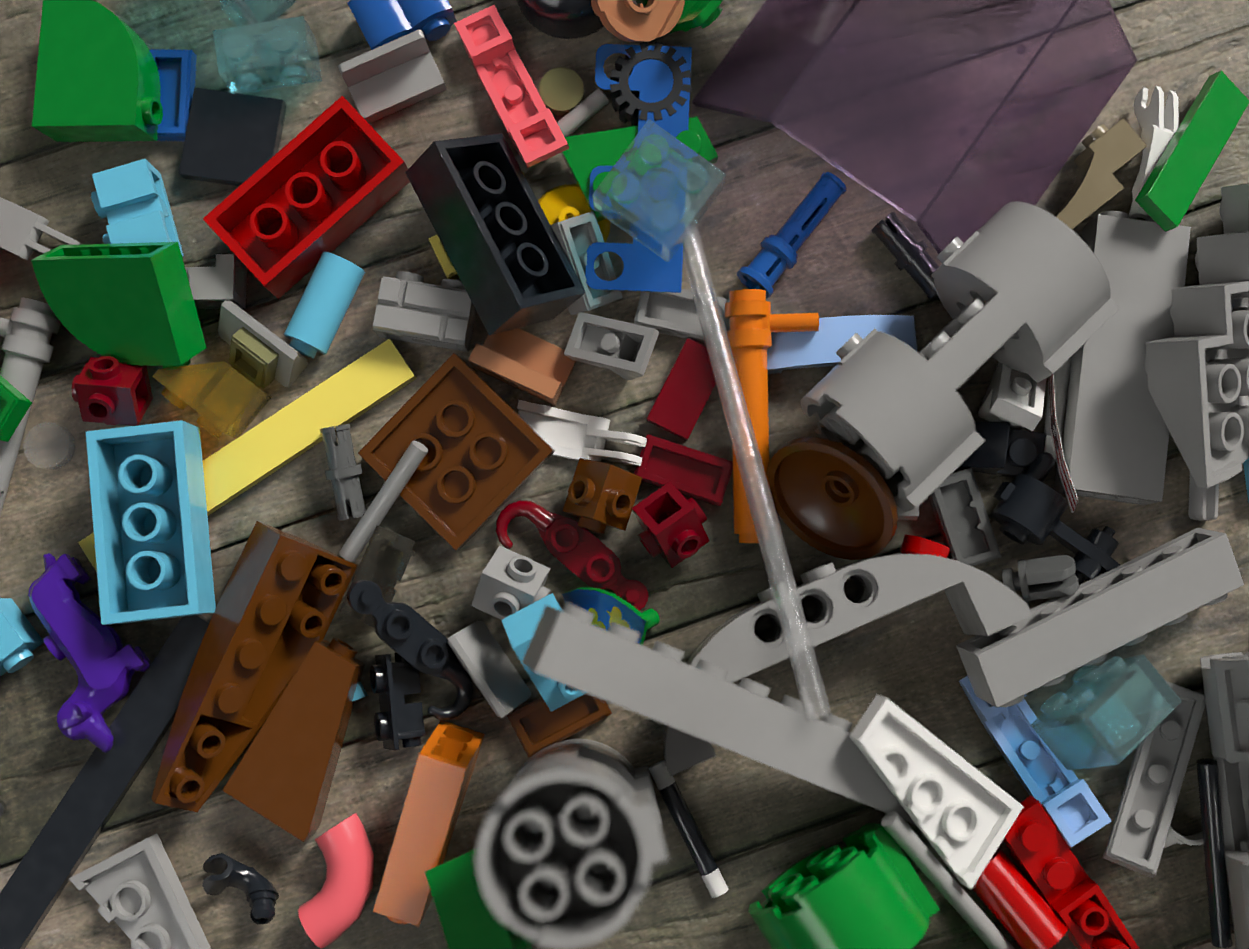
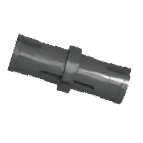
(343, 471)

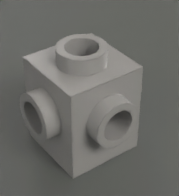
(510, 584)

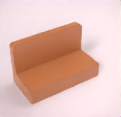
(524, 363)

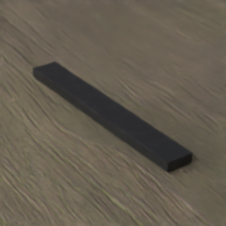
(99, 788)

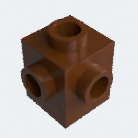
(601, 495)

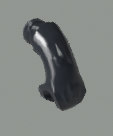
(231, 873)

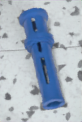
(780, 250)

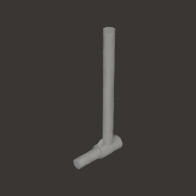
(944, 881)

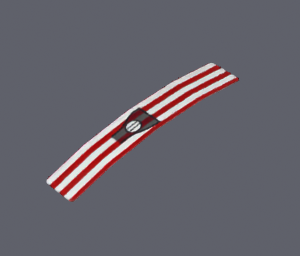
(1062, 468)

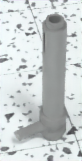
(26, 351)

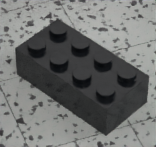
(494, 232)

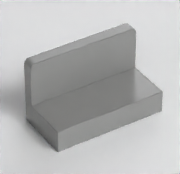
(392, 76)

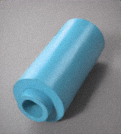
(323, 305)

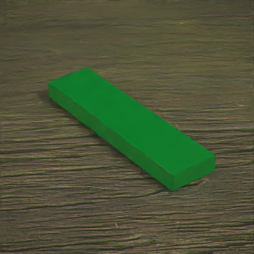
(1192, 151)

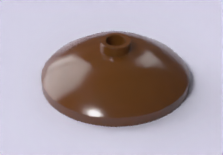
(832, 498)

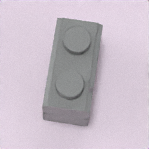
(424, 312)

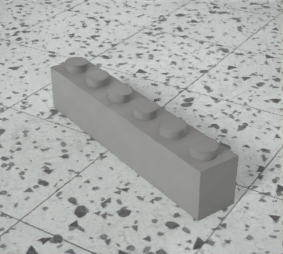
(1101, 617)

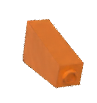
(427, 821)

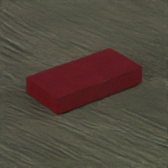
(684, 392)
(689, 470)

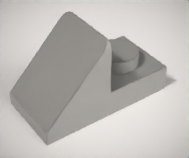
(611, 345)

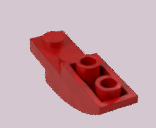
(1062, 881)

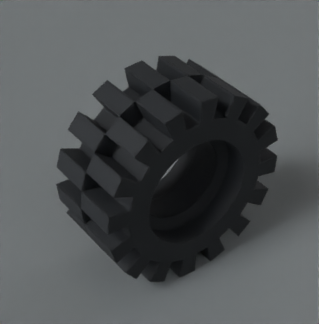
(626, 100)

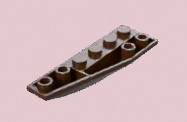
(253, 646)

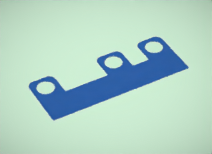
(642, 267)

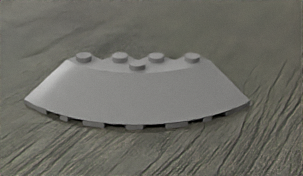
(1204, 369)

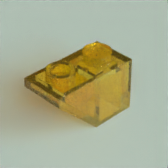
(217, 393)

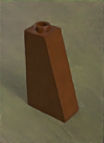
(299, 745)

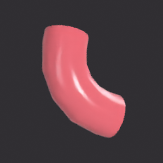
(346, 882)

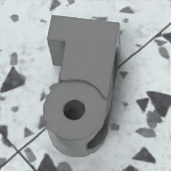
(219, 283)

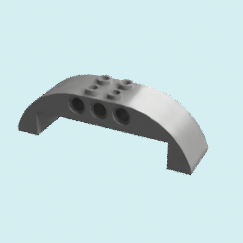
(883, 587)

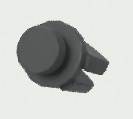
(1043, 577)

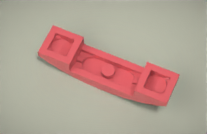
(510, 87)

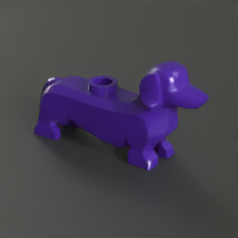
(91, 648)

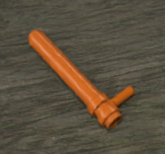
(749, 340)

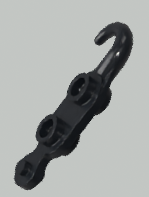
(414, 641)

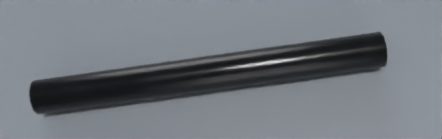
(1214, 852)

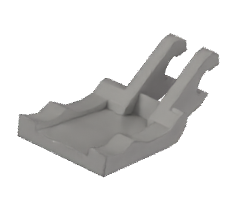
(22, 230)

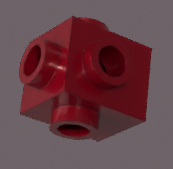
(112, 392)
(671, 525)

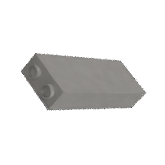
(1111, 423)

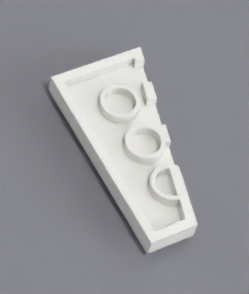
(941, 792)

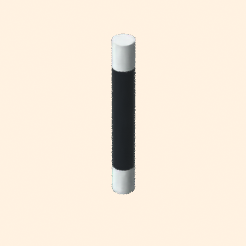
(688, 829)

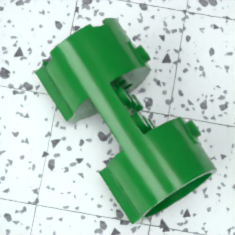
(847, 898)

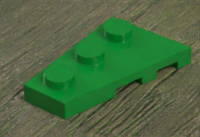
(606, 148)

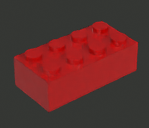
(309, 197)

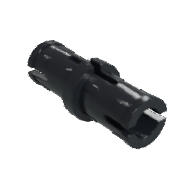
(908, 251)

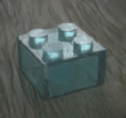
(658, 190)
(1105, 712)

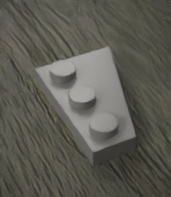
(144, 897)

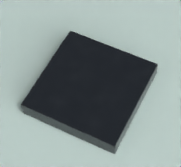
(230, 136)

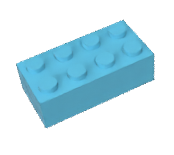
(150, 522)

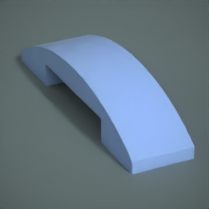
(819, 347)
(1043, 776)

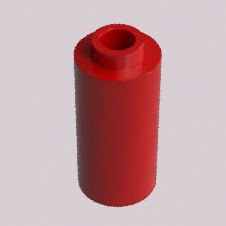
(1018, 905)

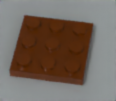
(474, 456)

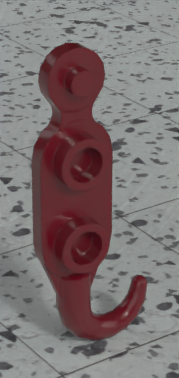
(575, 549)

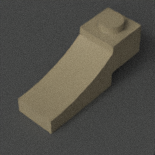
(1095, 183)

